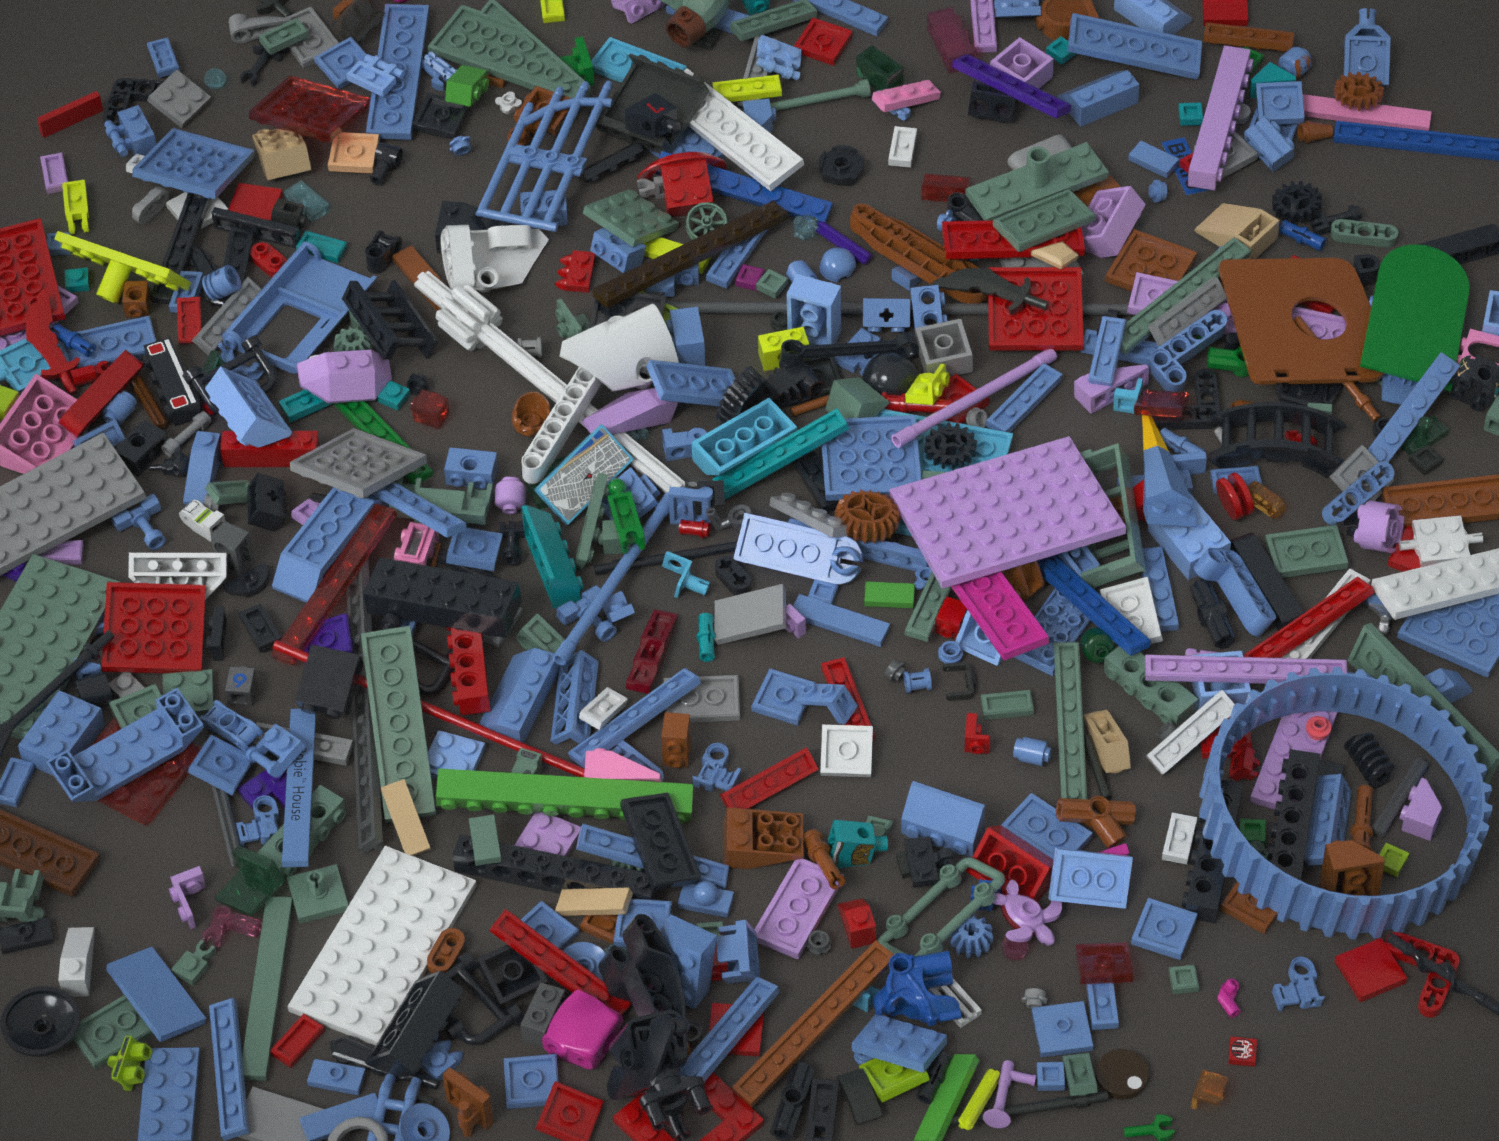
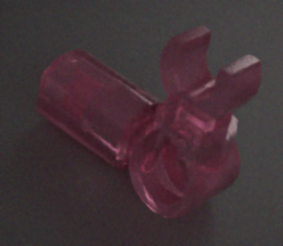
(224, 919)

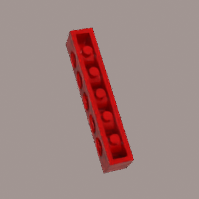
(470, 671)

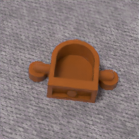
(1057, 15)

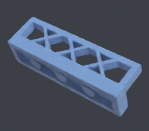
(579, 695)
(1328, 816)

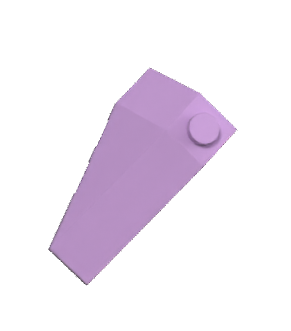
(632, 412)

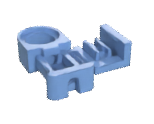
(718, 774)
(263, 825)
(1300, 988)

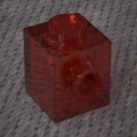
(430, 409)

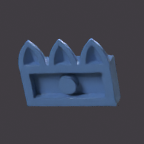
(438, 1059)

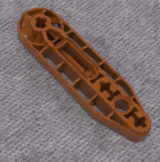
(910, 249)

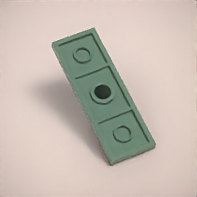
(1037, 180)

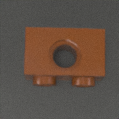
(676, 740)

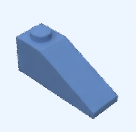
(203, 465)

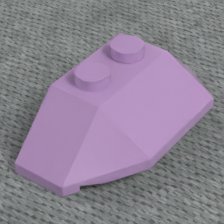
(345, 375)

